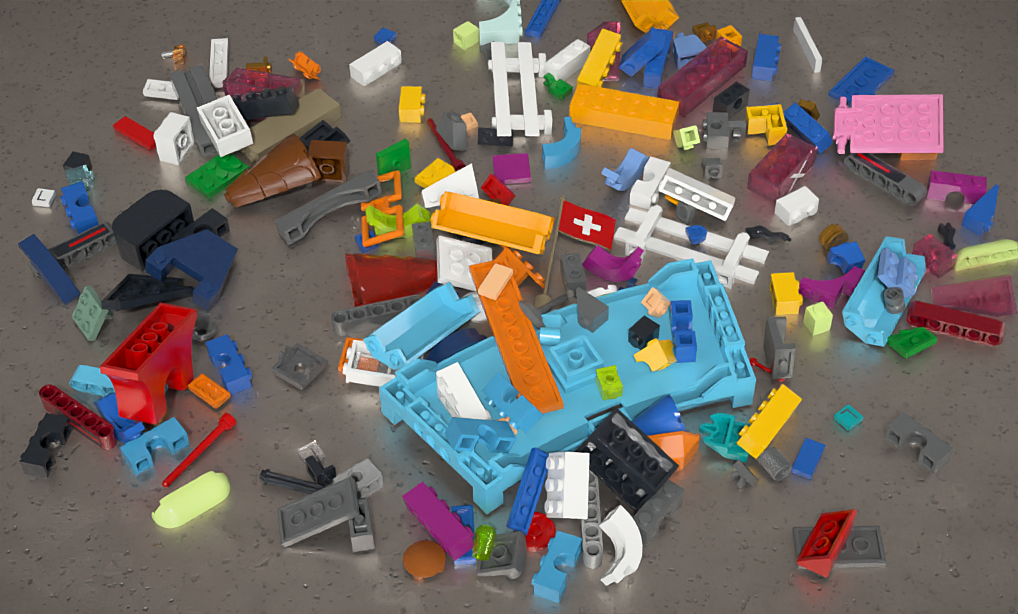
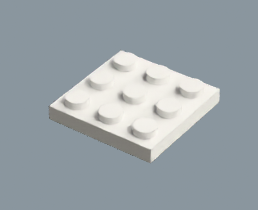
(456, 257)

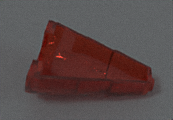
(388, 277)

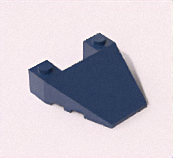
(199, 256)

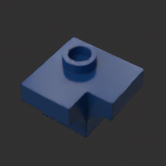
(846, 256)

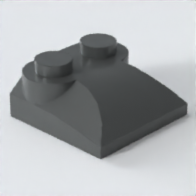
(507, 556)

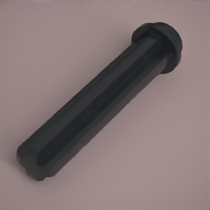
(288, 482)

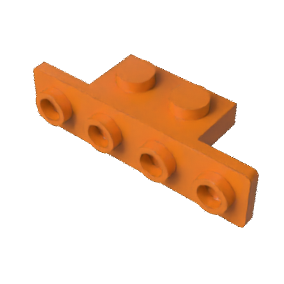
(521, 269)

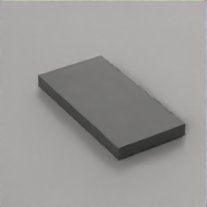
(318, 511)
(861, 549)

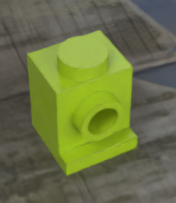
(608, 382)

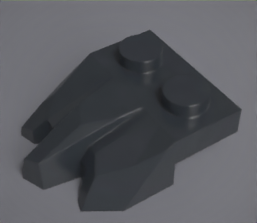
(324, 132)

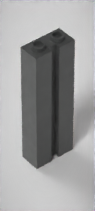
(193, 91)

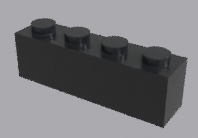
(266, 103)

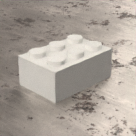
(225, 125)
(567, 485)

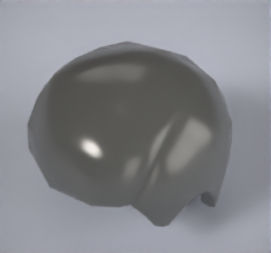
(204, 327)

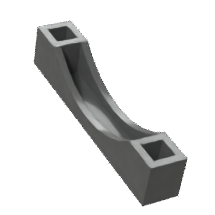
(357, 190)

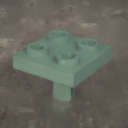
(89, 313)

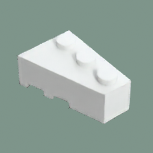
(460, 182)
(458, 395)

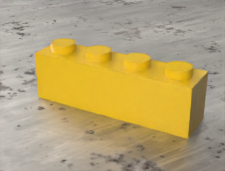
(600, 59)
(769, 421)

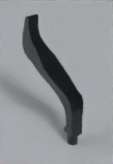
(762, 232)
(948, 233)

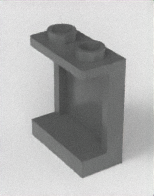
(778, 355)

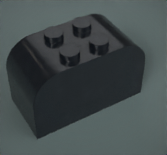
(149, 225)

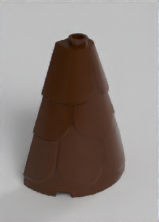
(275, 172)

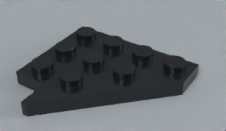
(143, 290)

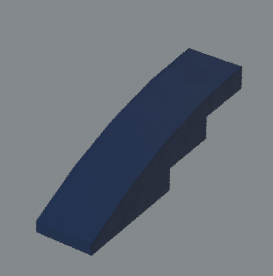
(49, 269)

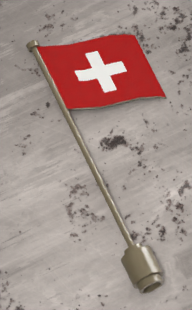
(582, 226)

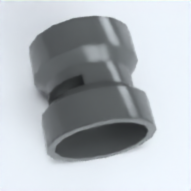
(894, 300)

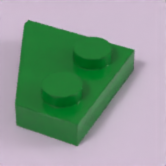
(911, 341)

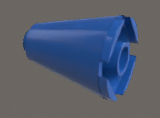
(660, 418)

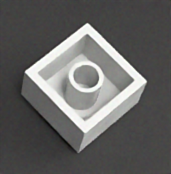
(174, 138)

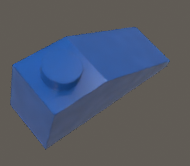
(980, 215)

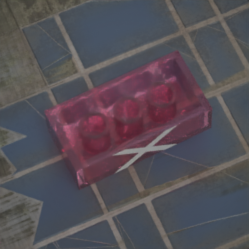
(782, 168)

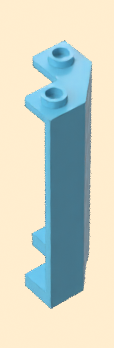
(866, 309)
(420, 326)

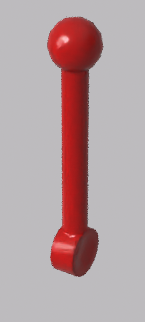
(753, 361)

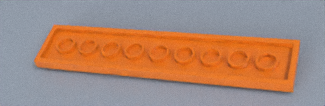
(518, 342)

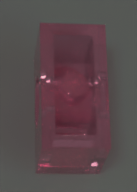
(938, 257)

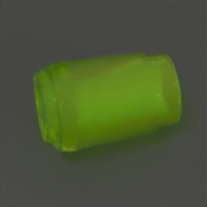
(483, 542)

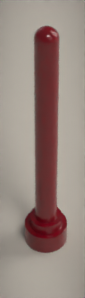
(455, 163)

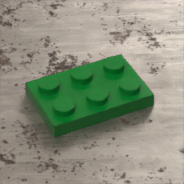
(216, 175)

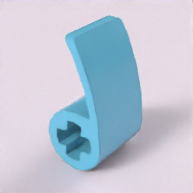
(551, 333)

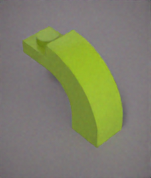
(386, 223)

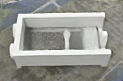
(366, 369)

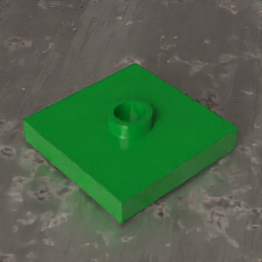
(394, 158)

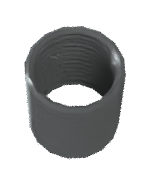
(774, 463)

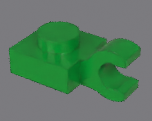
(557, 88)

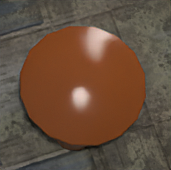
(424, 559)

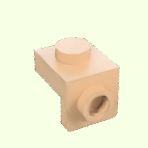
(656, 303)

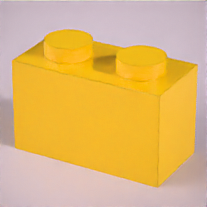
(411, 104)
(785, 293)

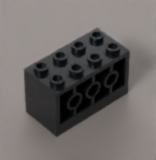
(627, 460)

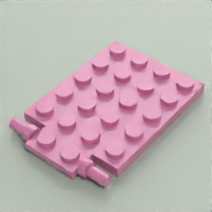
(890, 124)

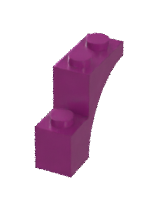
(831, 290)

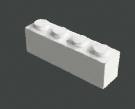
(697, 194)

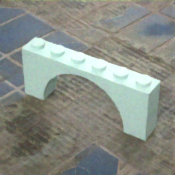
(503, 28)

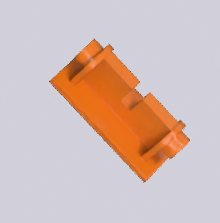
(300, 63)

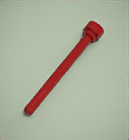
(225, 423)

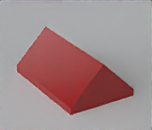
(827, 541)

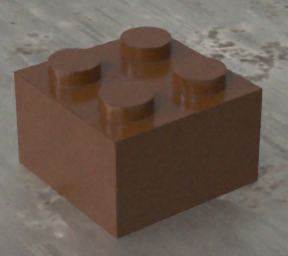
(330, 159)

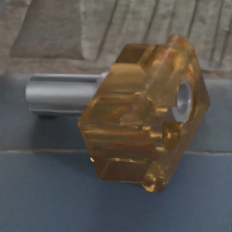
(178, 54)

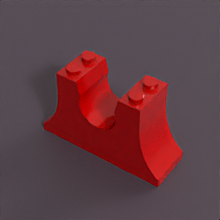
(148, 359)

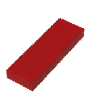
(135, 132)

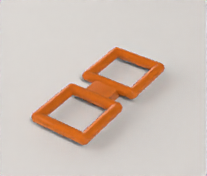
(384, 205)

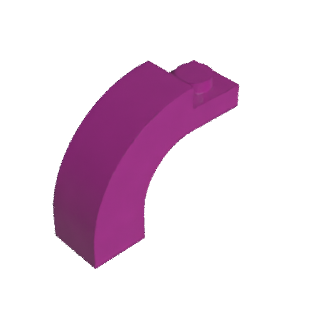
(612, 267)

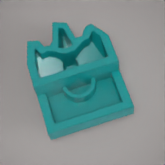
(724, 435)

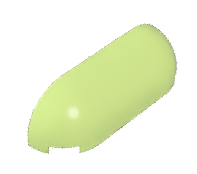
(986, 254)
(192, 499)

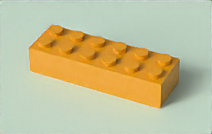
(624, 111)

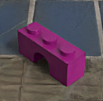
(943, 183)

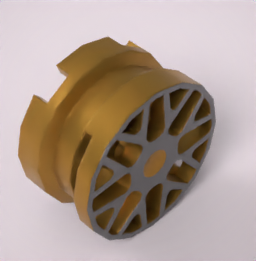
(833, 236)

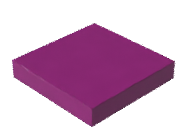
(512, 168)

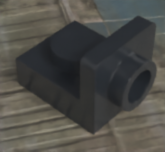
(318, 473)

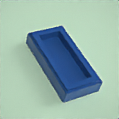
(808, 458)

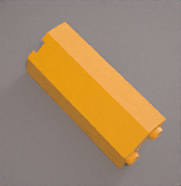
(651, 13)
(493, 222)

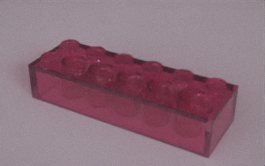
(704, 75)

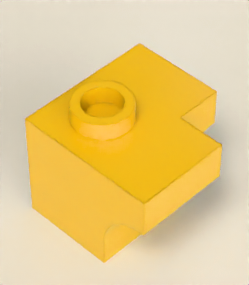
(657, 354)

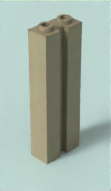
(271, 131)

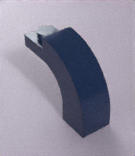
(454, 343)

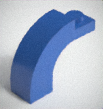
(124, 428)

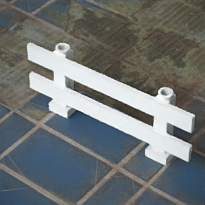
(526, 65)
(725, 269)

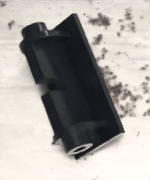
(489, 136)

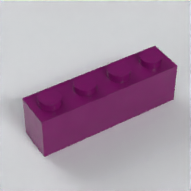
(439, 521)

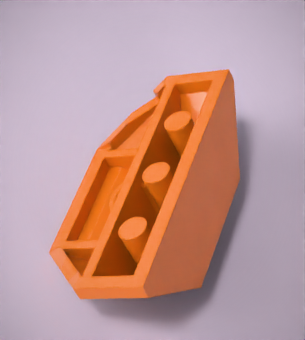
(678, 445)

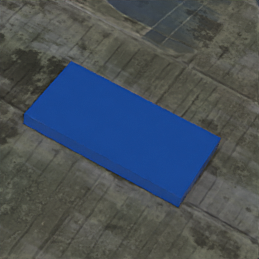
(864, 77)

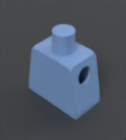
(686, 48)

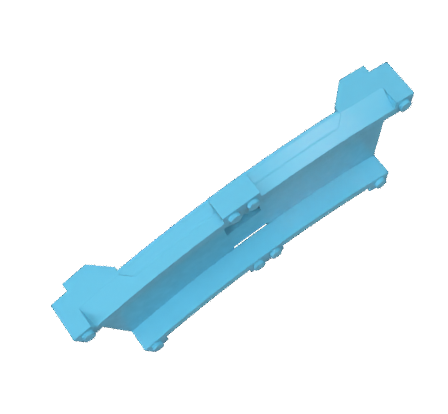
(718, 375)

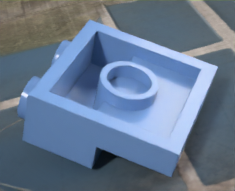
(897, 272)

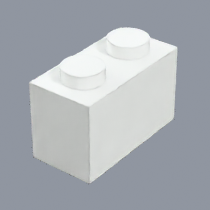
(796, 206)

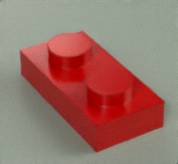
(497, 190)

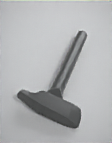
(534, 314)

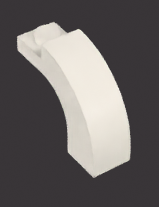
(627, 544)

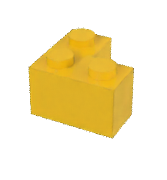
(767, 120)

